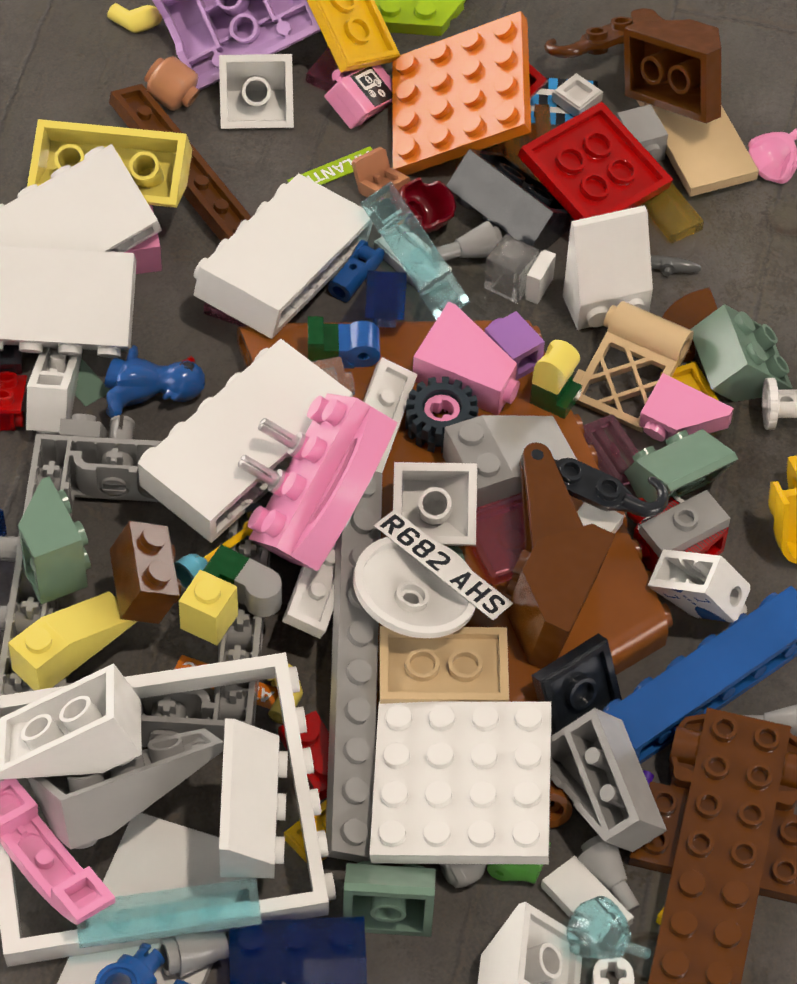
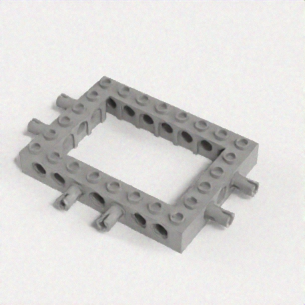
(110, 471)

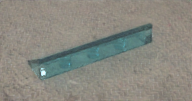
(173, 913)

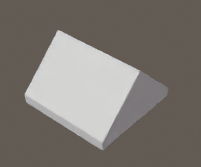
(256, 91)

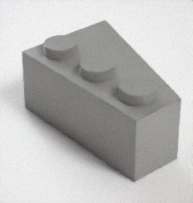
(605, 780)

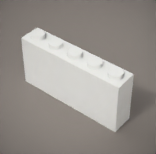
(81, 208)
(282, 255)
(66, 300)
(198, 462)

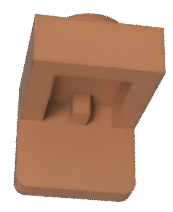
(374, 171)

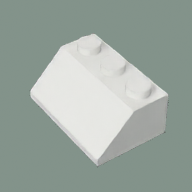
(251, 802)

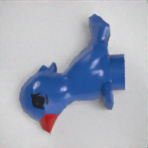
(140, 380)

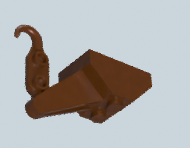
(664, 61)

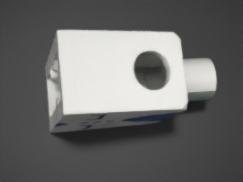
(717, 590)

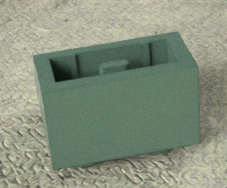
(739, 354)
(53, 544)

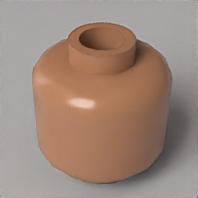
(172, 83)

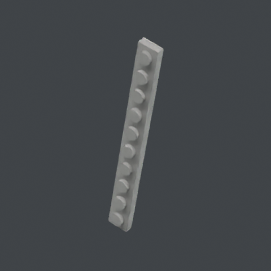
(353, 692)

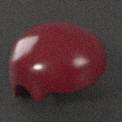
(430, 203)

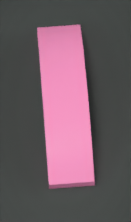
(44, 859)

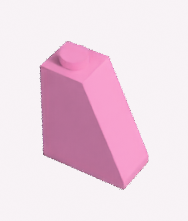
(466, 353)

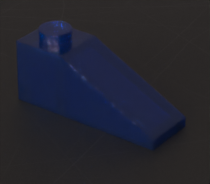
(386, 297)

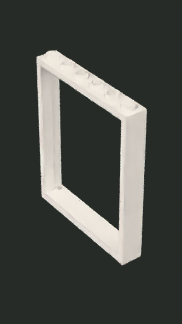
(296, 906)

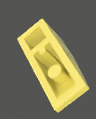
(65, 640)

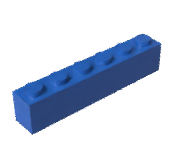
(711, 675)

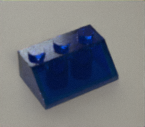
(299, 952)

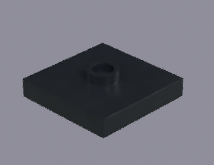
(578, 682)

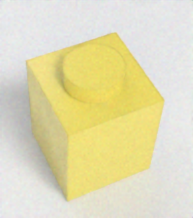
(208, 607)

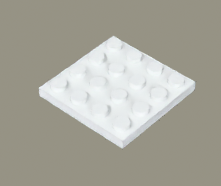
(462, 783)

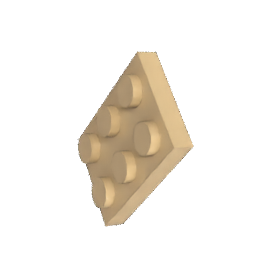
(447, 668)

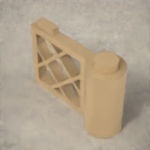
(638, 335)

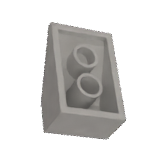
(497, 447)

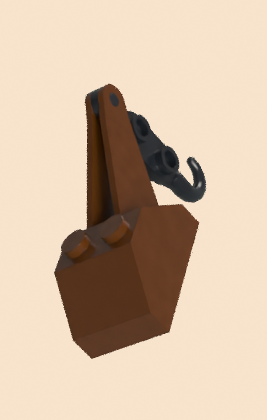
(560, 552)

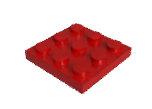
(594, 165)

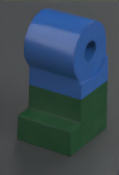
(355, 342)

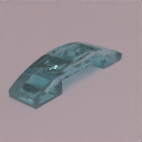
(414, 249)

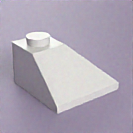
(438, 499)
(529, 951)

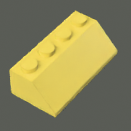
(153, 158)

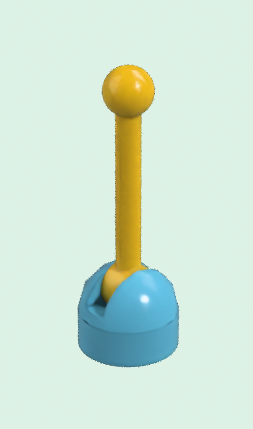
(189, 565)

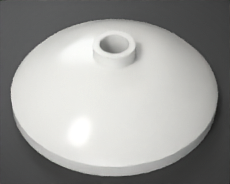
(407, 594)

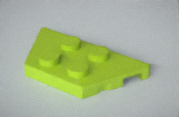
(419, 16)

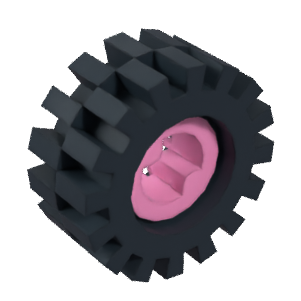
(434, 398)

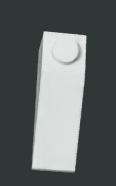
(51, 390)

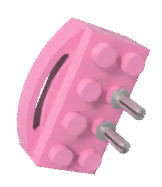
(322, 480)

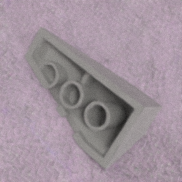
(99, 804)

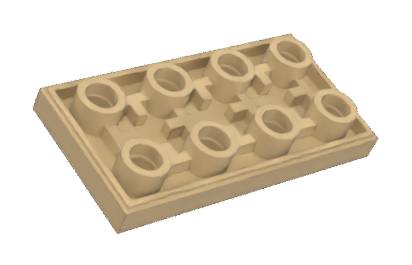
(706, 154)

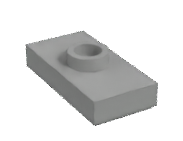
(685, 524)

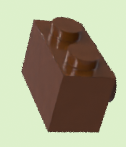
(144, 572)

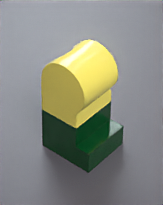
(553, 379)

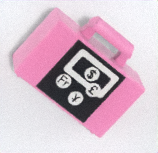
(360, 94)

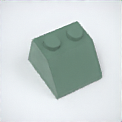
(681, 466)
(390, 897)

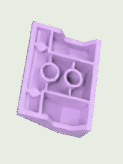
(233, 27)

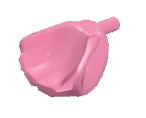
(775, 155)

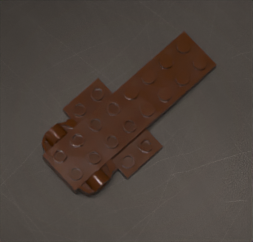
(723, 842)

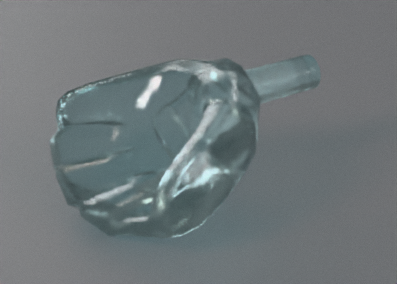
(601, 931)

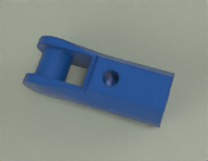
(355, 271)

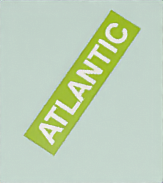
(334, 169)

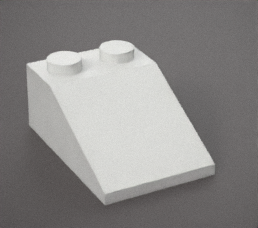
(607, 265)
(73, 729)

